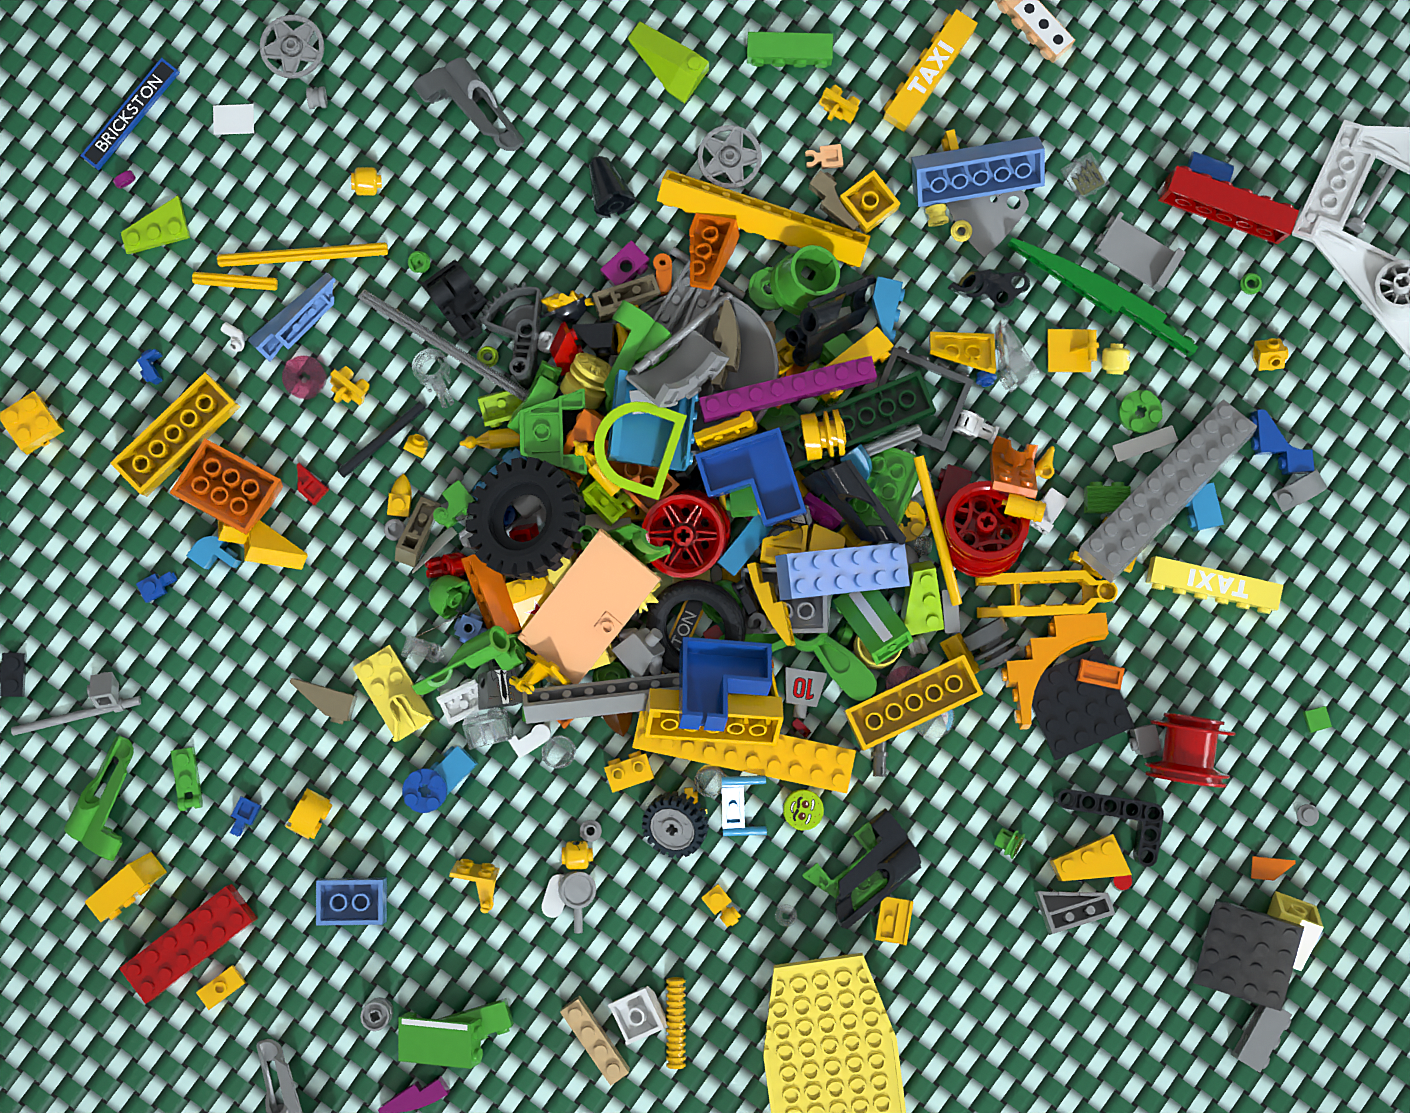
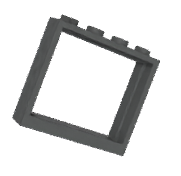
(942, 370)

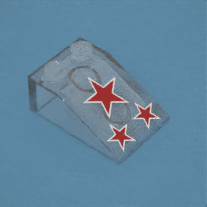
(1013, 360)

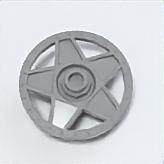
(292, 46)
(729, 156)

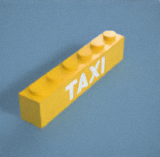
(930, 70)

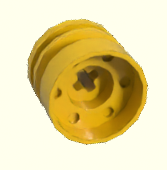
(823, 434)

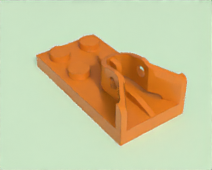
(1012, 469)

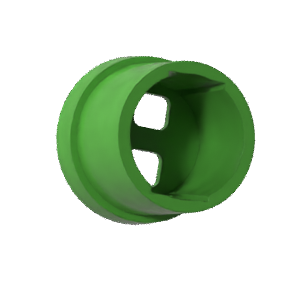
(795, 291)

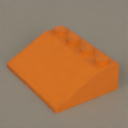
(227, 487)

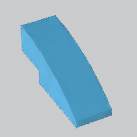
(743, 545)

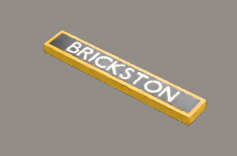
(685, 624)

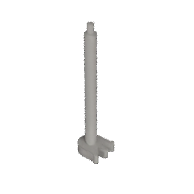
(1358, 224)

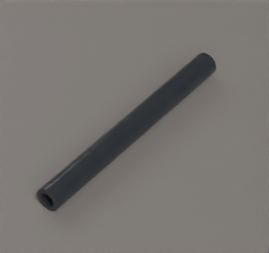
(381, 439)

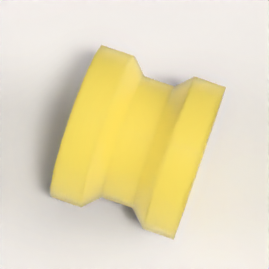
(937, 215)

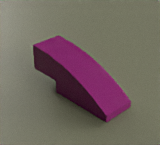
(416, 1097)

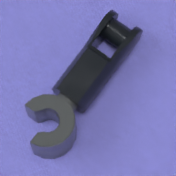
(751, 606)

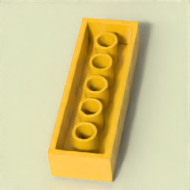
(175, 435)
(913, 702)
(749, 721)

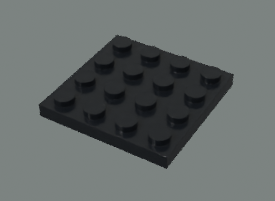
(1077, 712)
(1248, 954)

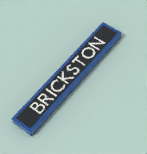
(130, 114)

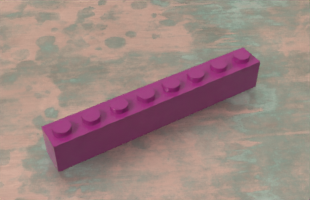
(787, 389)

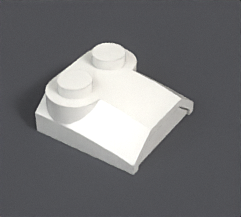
(638, 1014)

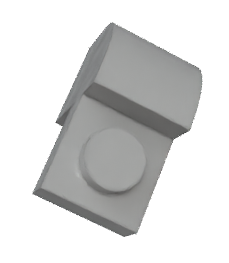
(1300, 490)

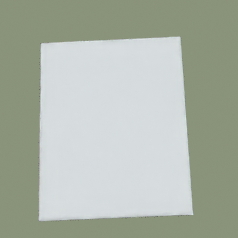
(233, 119)

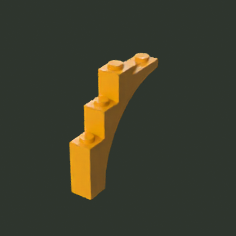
(1066, 633)

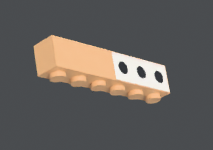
(1039, 26)

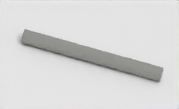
(720, 281)

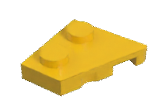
(784, 543)

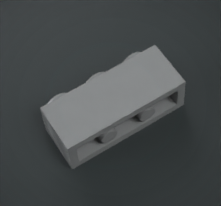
(1261, 1037)

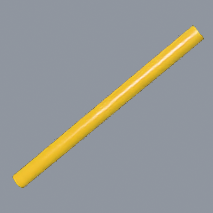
(937, 530)

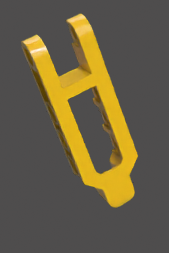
(1092, 593)

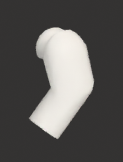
(236, 336)

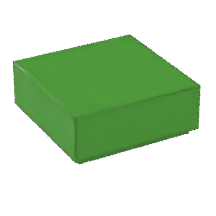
(1317, 719)

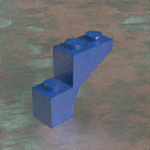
(1269, 440)

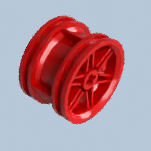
(700, 507)

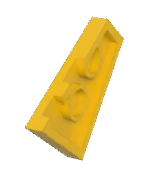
(965, 348)

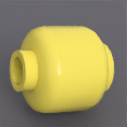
(1115, 359)

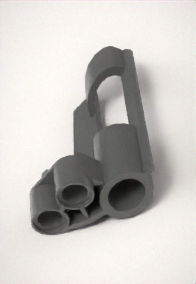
(466, 89)

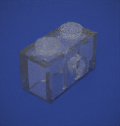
(487, 728)

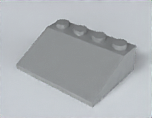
(805, 614)

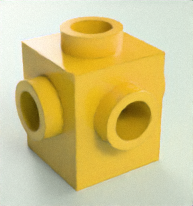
(1269, 354)

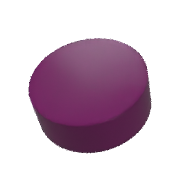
(124, 179)

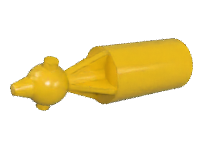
(494, 439)
(582, 450)

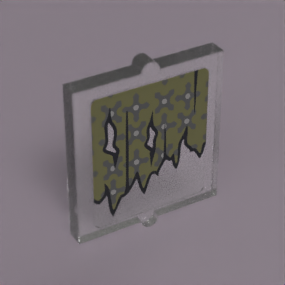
(1085, 176)

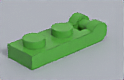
(186, 778)

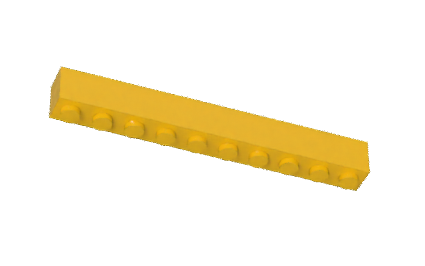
(762, 217)

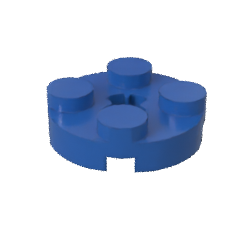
(414, 798)

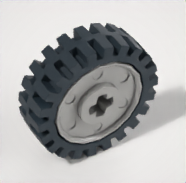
(675, 824)

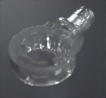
(439, 386)

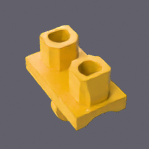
(837, 105)
(345, 389)

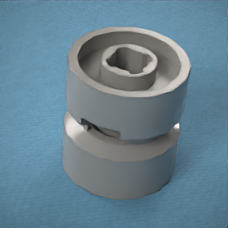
(377, 1014)

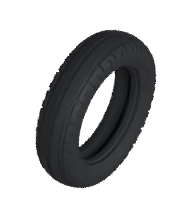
(694, 590)

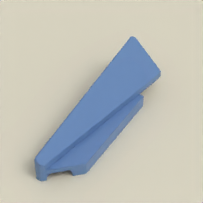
(295, 319)

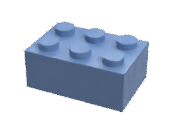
(351, 901)

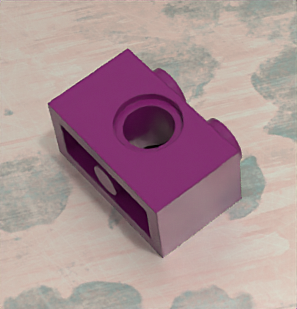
(630, 255)

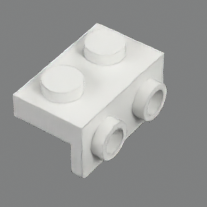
(460, 701)

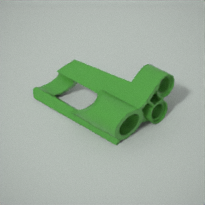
(643, 337)
(639, 547)
(488, 645)
(91, 812)

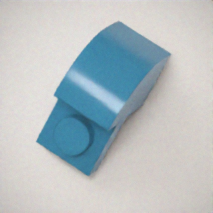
(860, 459)
(209, 549)

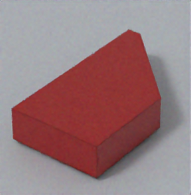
(309, 485)

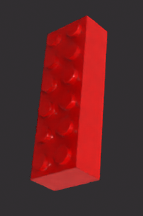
(1228, 204)
(188, 943)

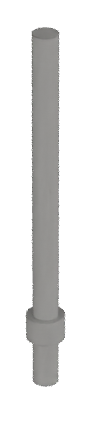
(652, 357)
(122, 704)

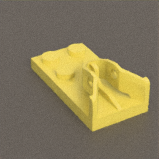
(392, 693)

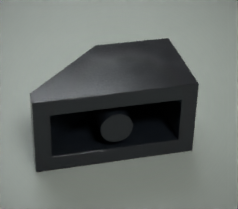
(600, 337)

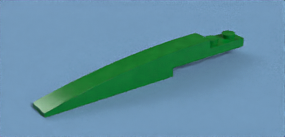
(1105, 294)

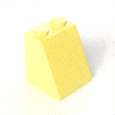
(1301, 913)

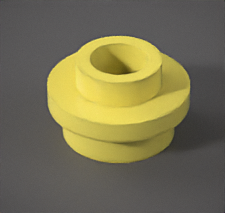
(961, 224)

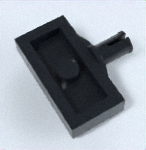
(13, 674)

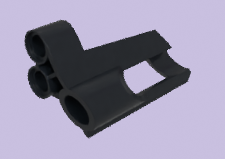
(994, 285)

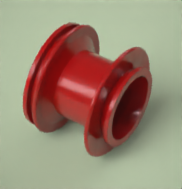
(1189, 751)

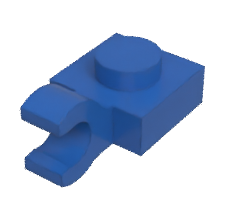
(154, 586)
(245, 813)

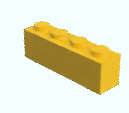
(872, 344)

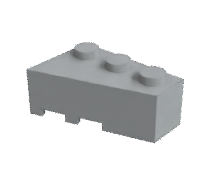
(1072, 909)

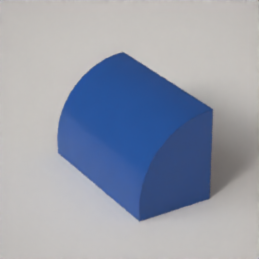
(1204, 164)

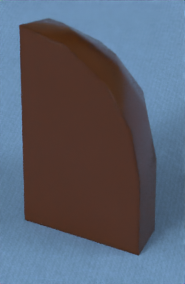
(619, 722)

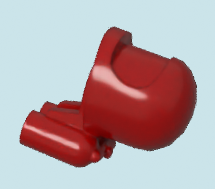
(446, 565)

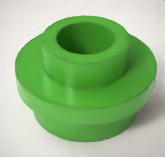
(1257, 282)

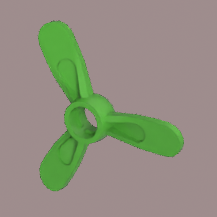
(839, 662)

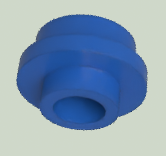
(985, 378)

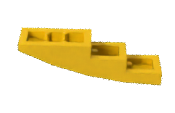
(776, 611)

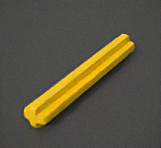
(234, 281)

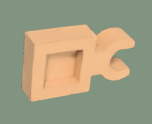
(829, 157)

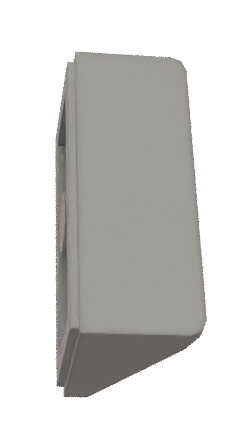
(951, 615)

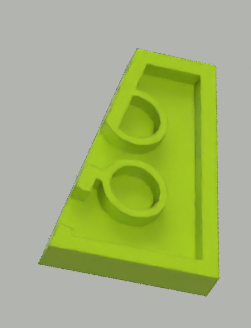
(158, 228)

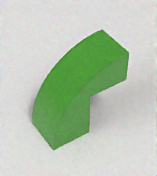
(540, 391)

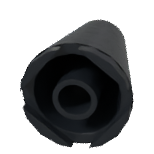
(609, 189)

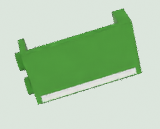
(439, 1041)

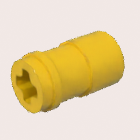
(1023, 507)

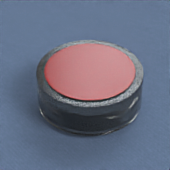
(1122, 883)

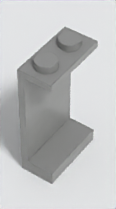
(1137, 253)

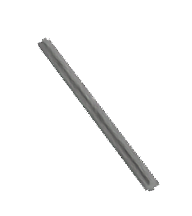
(445, 346)

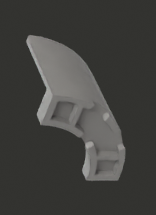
(681, 372)

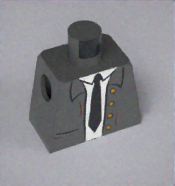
(495, 688)

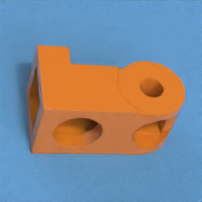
(663, 268)

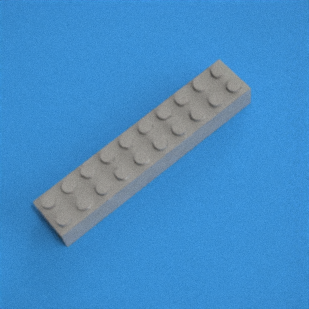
(1166, 491)

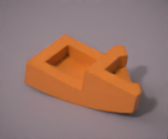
(1269, 868)

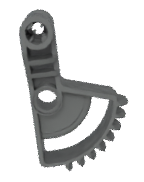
(526, 316)

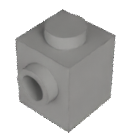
(103, 690)
(1145, 740)

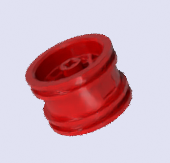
(990, 552)

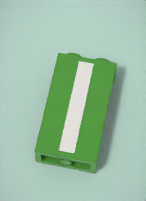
(874, 623)

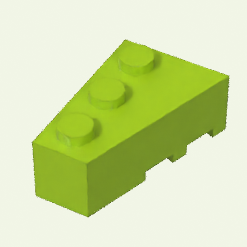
(922, 602)

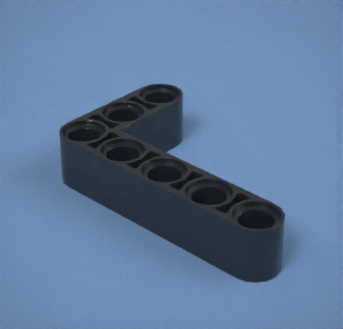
(1119, 810)

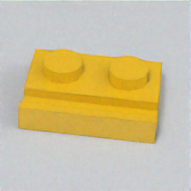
(894, 920)

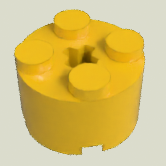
(308, 813)

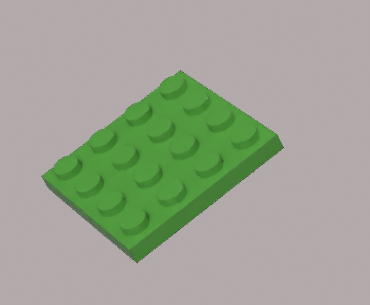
(893, 483)

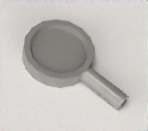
(577, 891)

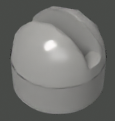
(455, 475)

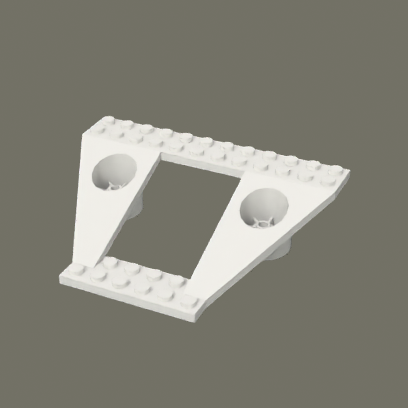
(1329, 207)

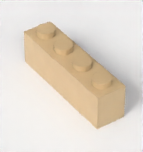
(595, 1040)

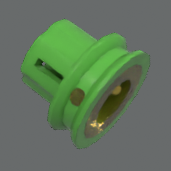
(1009, 841)

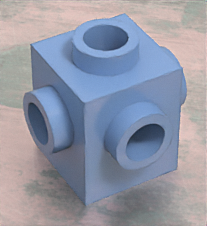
(462, 624)

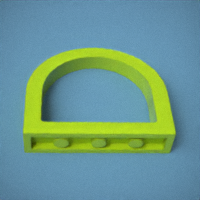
(678, 422)

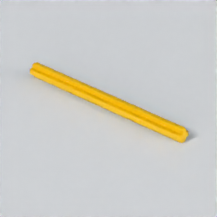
(302, 254)

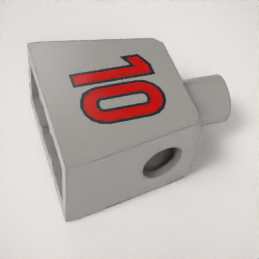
(803, 689)

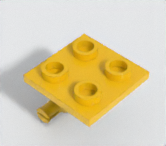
(1071, 349)
(540, 670)
(483, 875)

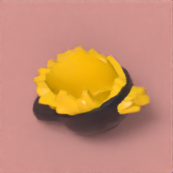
(565, 307)

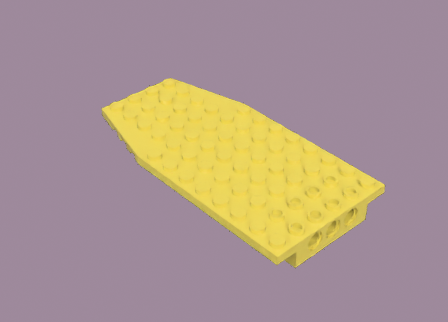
(830, 1040)

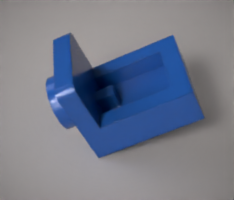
(148, 370)

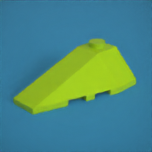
(672, 63)

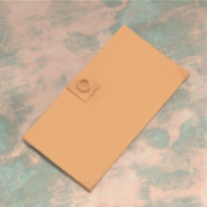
(589, 607)

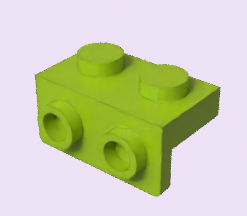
(498, 407)

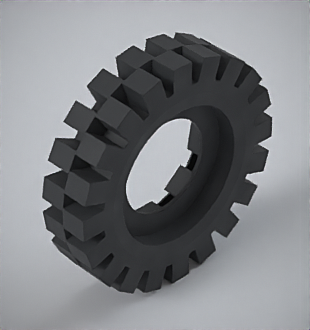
(561, 526)

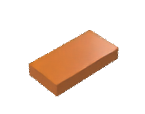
(1100, 674)

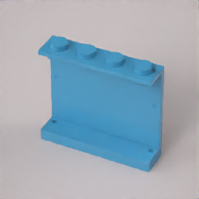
(643, 437)

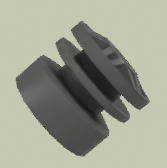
(991, 644)

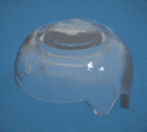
(559, 752)
(708, 780)

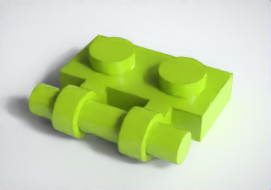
(604, 505)

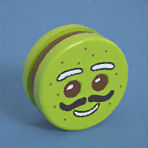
(803, 809)

